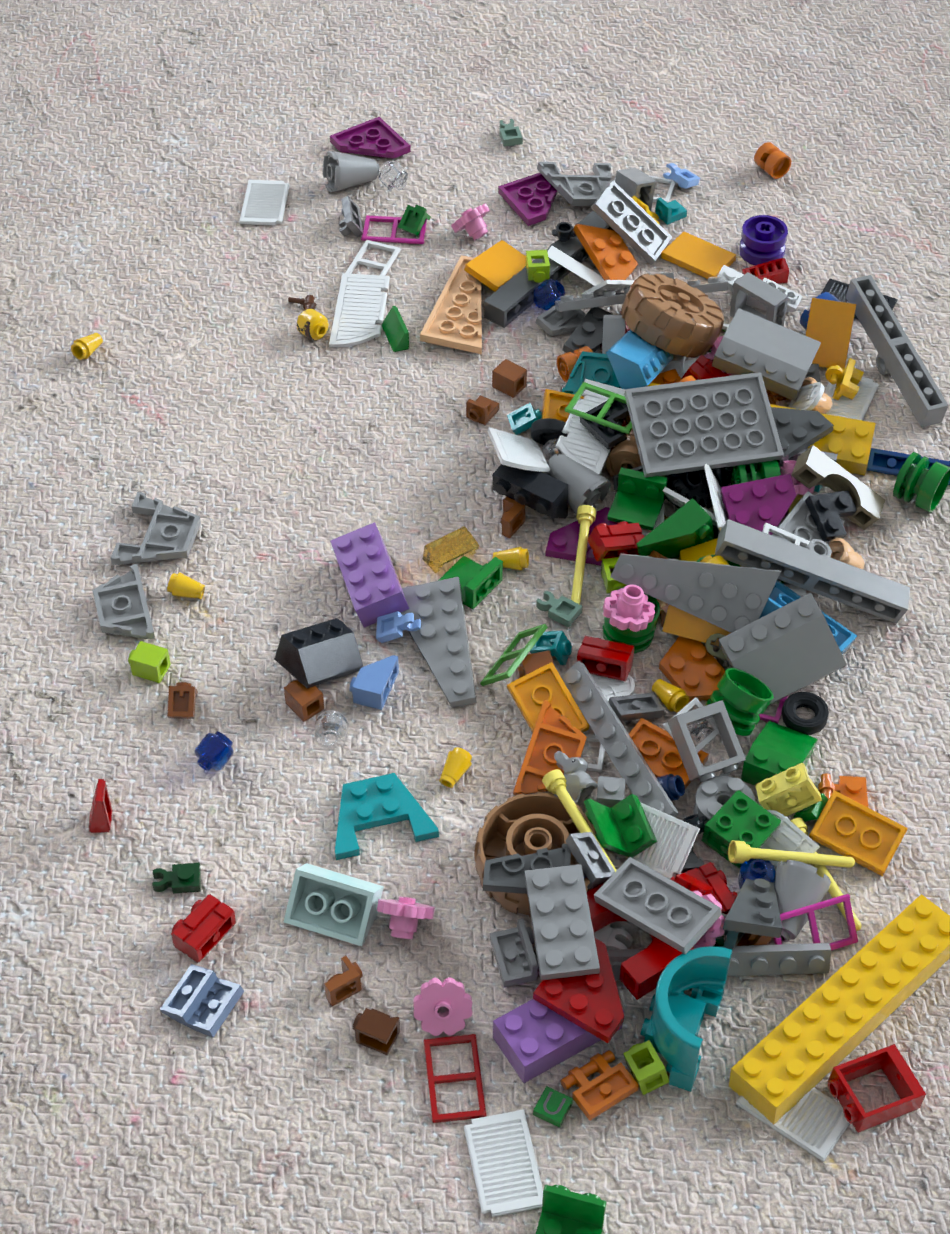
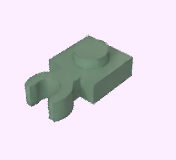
(509, 134)
(561, 610)

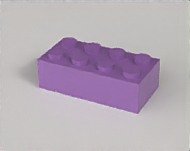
(369, 574)
(538, 1039)

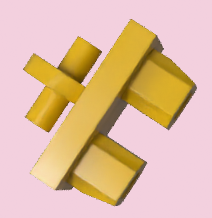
(845, 379)

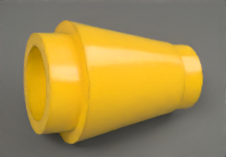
(85, 346)
(513, 558)
(184, 586)
(670, 695)
(455, 766)

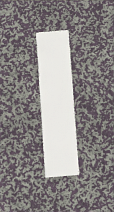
(574, 266)

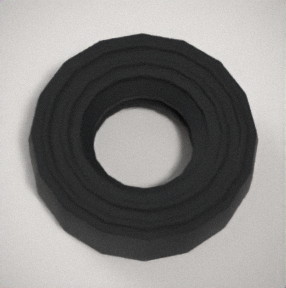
(547, 429)
(807, 700)

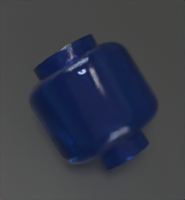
(548, 293)
(214, 751)
(756, 869)

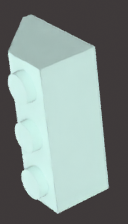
(332, 904)

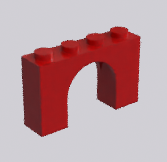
(643, 969)

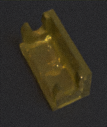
(449, 548)

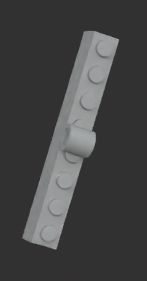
(896, 352)
(813, 570)

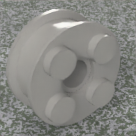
(716, 792)

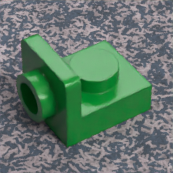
(413, 219)

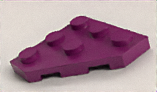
(371, 139)
(529, 197)
(759, 501)
(564, 541)

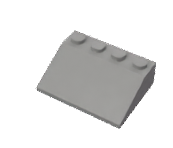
(768, 348)
(785, 648)

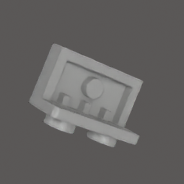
(515, 954)

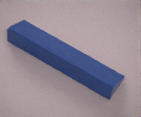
(891, 462)

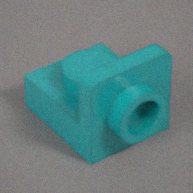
(669, 211)
(522, 418)
(556, 643)

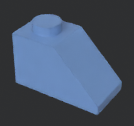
(375, 682)

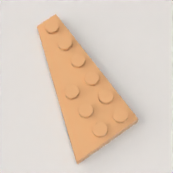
(457, 313)

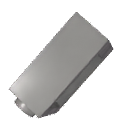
(773, 298)
(686, 747)

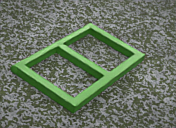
(599, 419)
(518, 654)

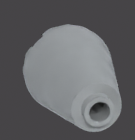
(347, 170)
(583, 484)
(795, 888)

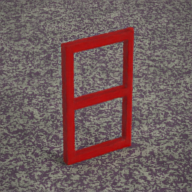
(432, 1080)

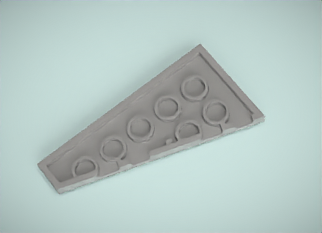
(709, 591)
(443, 637)

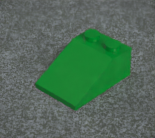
(680, 531)
(775, 752)

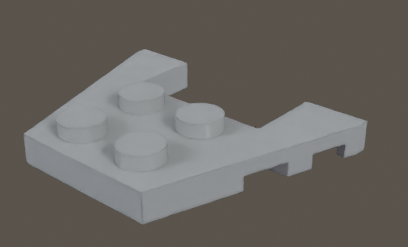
(577, 189)
(167, 537)

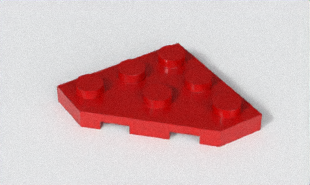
(586, 999)

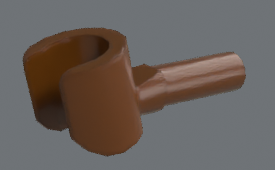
(308, 302)

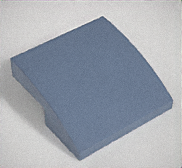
(202, 1000)

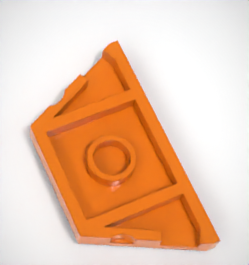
(606, 251)
(692, 668)
(549, 736)

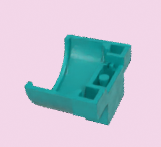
(678, 1016)

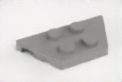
(123, 606)

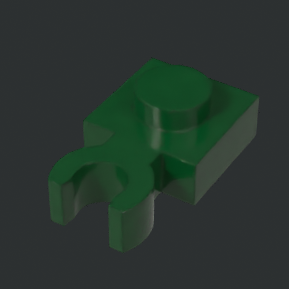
(182, 878)

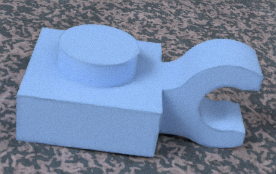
(683, 177)
(392, 626)

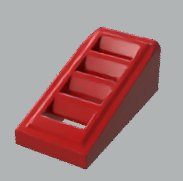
(774, 270)
(101, 809)

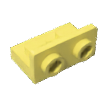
(788, 791)

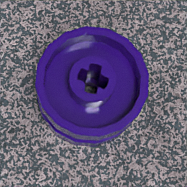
(763, 239)

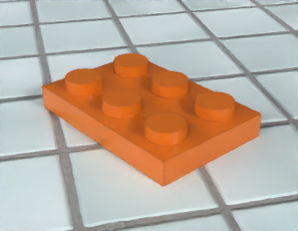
(660, 750)

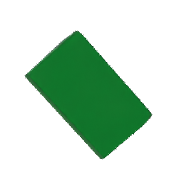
(396, 330)

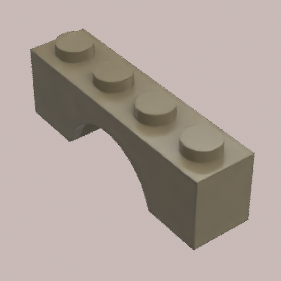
(818, 469)

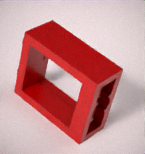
(897, 1072)

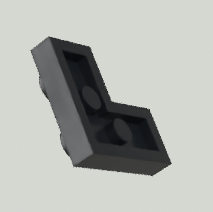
(606, 435)
(827, 510)

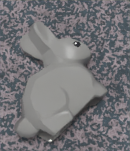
(578, 781)

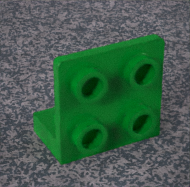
(638, 498)
(475, 579)
(740, 821)
(621, 827)
(570, 1212)

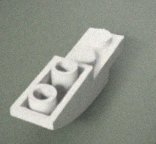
(730, 275)

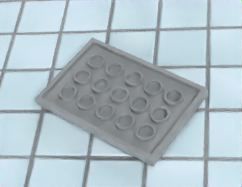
(703, 423)

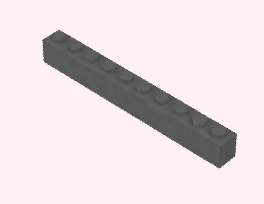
(518, 292)

